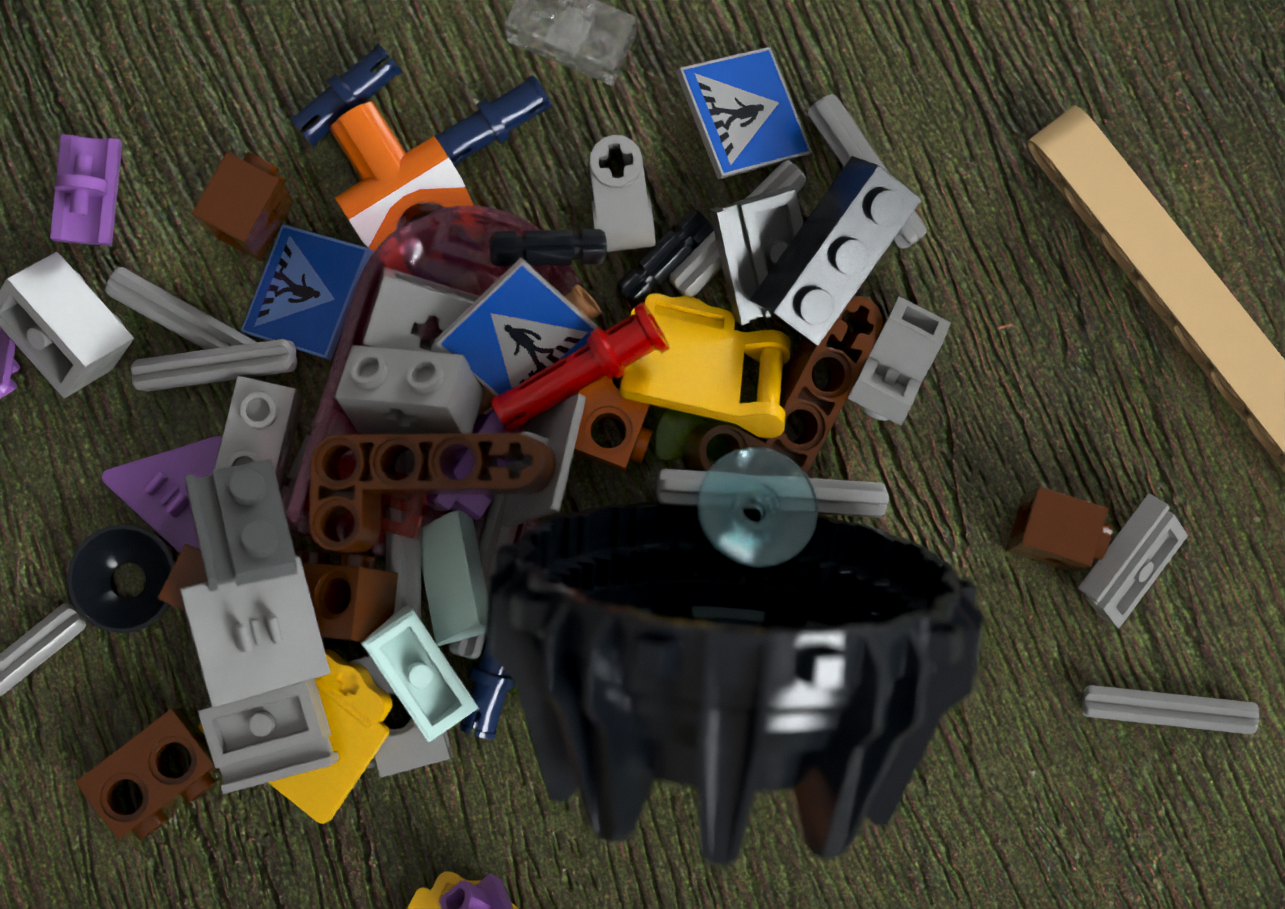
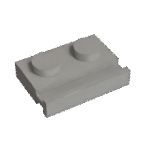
(1133, 561)
(268, 736)

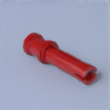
(603, 356)

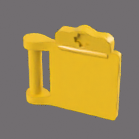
(706, 366)
(355, 717)

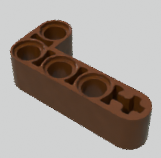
(800, 394)
(431, 476)

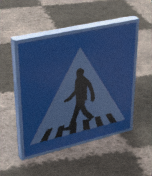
(306, 291)

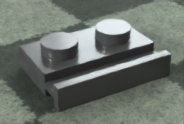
(751, 241)
(241, 525)

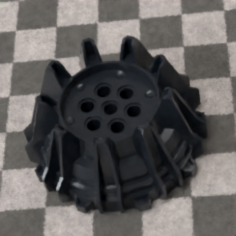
(728, 677)

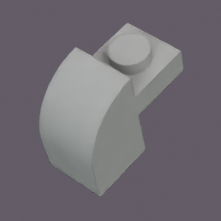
(899, 362)

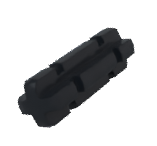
(548, 247)
(664, 257)

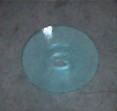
(775, 488)

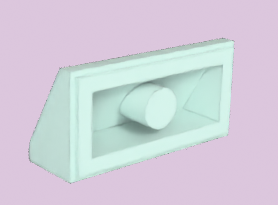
(453, 578)
(419, 673)

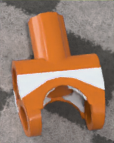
(393, 182)

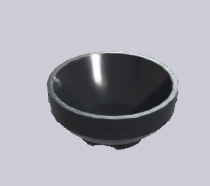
(93, 571)

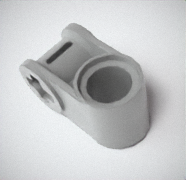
(621, 203)

